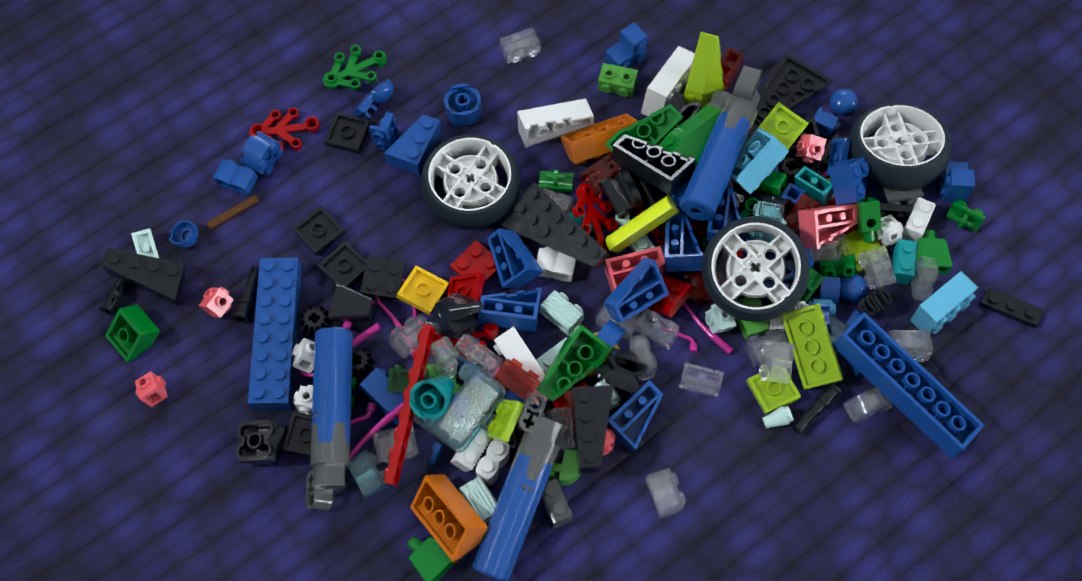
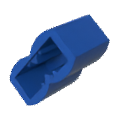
(235, 177)

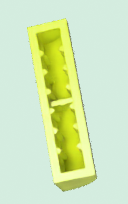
(641, 224)

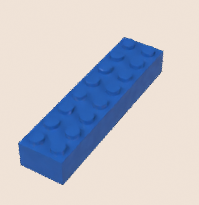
(275, 334)
(908, 385)

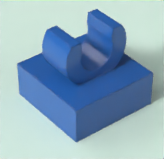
(363, 107)

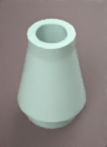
(779, 417)

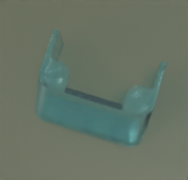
(467, 409)

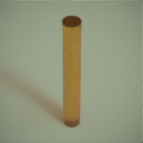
(231, 212)

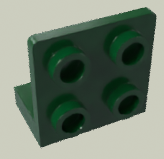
(398, 379)

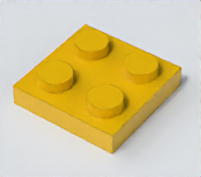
(422, 290)

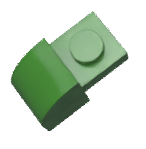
(567, 470)

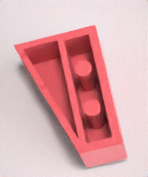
(824, 223)
(619, 267)

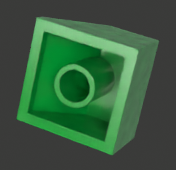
(131, 332)

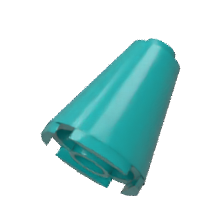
(431, 397)

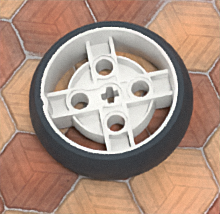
(900, 145)
(464, 156)
(726, 294)

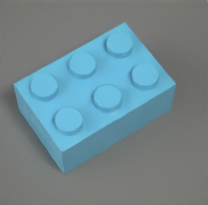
(757, 160)
(945, 304)

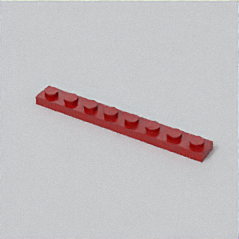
(406, 414)

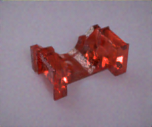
(600, 170)

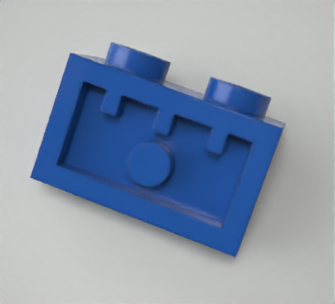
(386, 133)

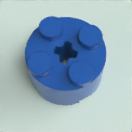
(463, 105)
(261, 153)

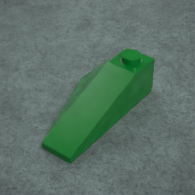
(652, 128)
(692, 135)
(575, 359)

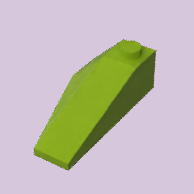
(705, 71)

